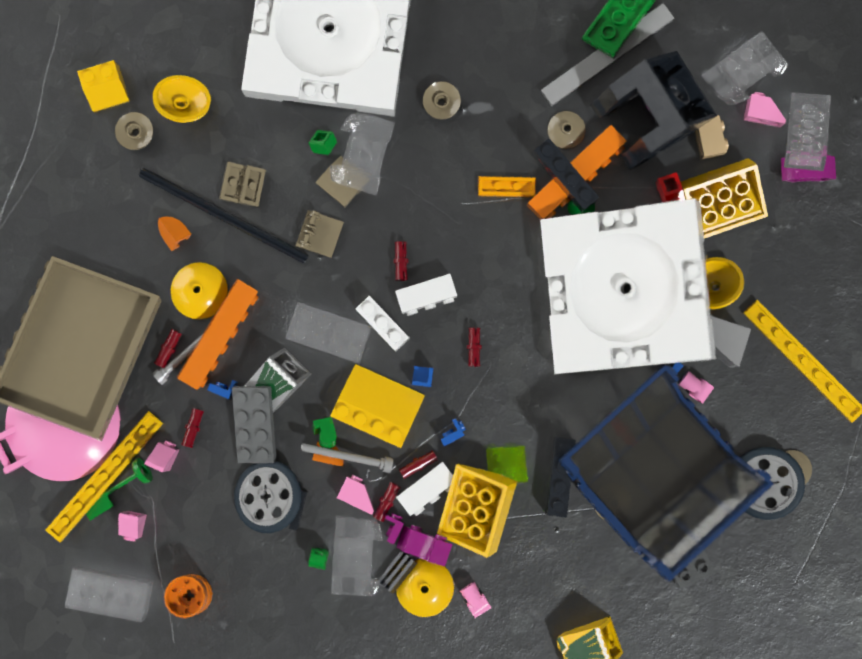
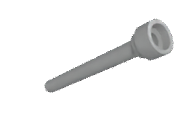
(162, 374)
(384, 464)

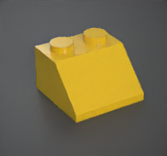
(103, 86)

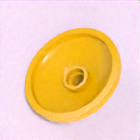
(181, 98)
(726, 277)
(211, 295)
(433, 601)

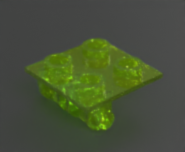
(508, 462)

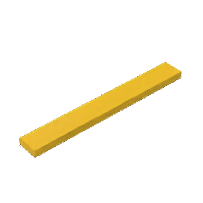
(803, 361)
(104, 476)

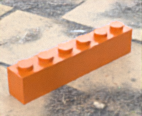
(586, 163)
(217, 334)

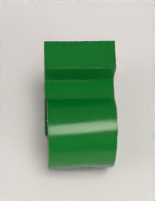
(326, 432)
(318, 558)

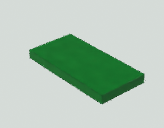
(616, 24)

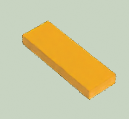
(507, 186)

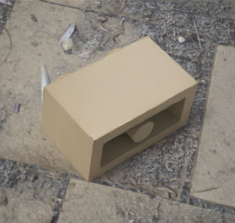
(711, 139)

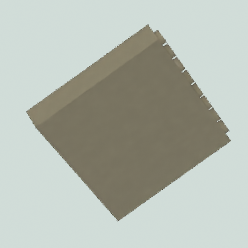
(76, 348)

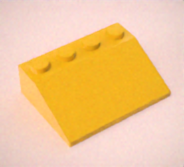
(728, 196)
(377, 406)
(476, 509)

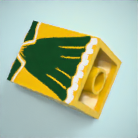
(591, 641)

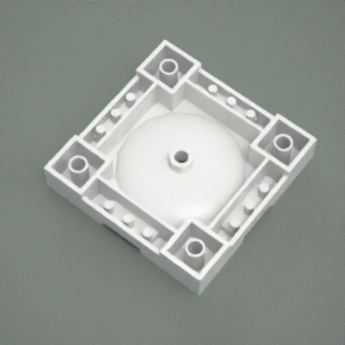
(345, 68)
(668, 304)

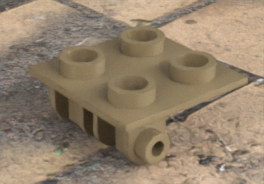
(319, 233)

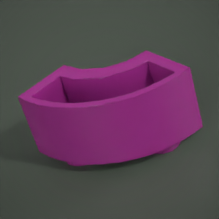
(801, 175)
(423, 545)

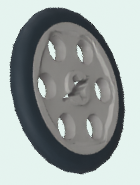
(794, 479)
(289, 507)

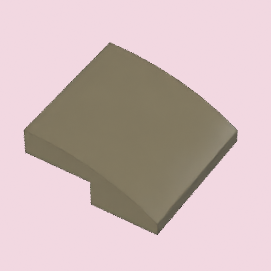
(242, 184)
(339, 192)

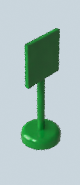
(104, 503)

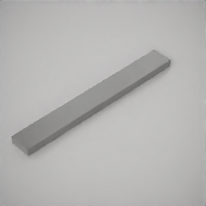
(599, 61)

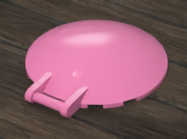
(52, 449)

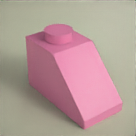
(763, 111)
(162, 456)
(356, 494)
(131, 525)

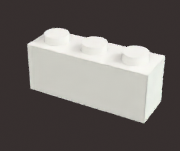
(426, 294)
(382, 323)
(426, 489)

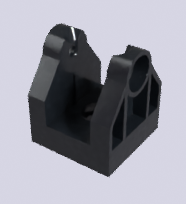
(670, 96)

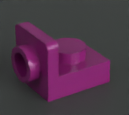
(394, 531)

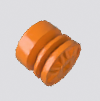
(177, 596)

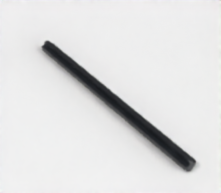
(223, 215)

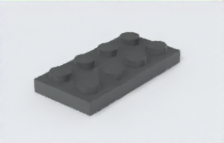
(254, 424)

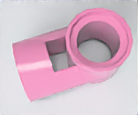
(697, 388)
(476, 602)

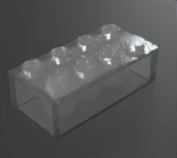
(807, 131)
(328, 333)
(109, 594)

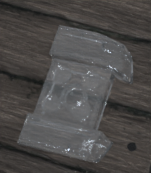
(744, 69)
(363, 152)
(354, 556)

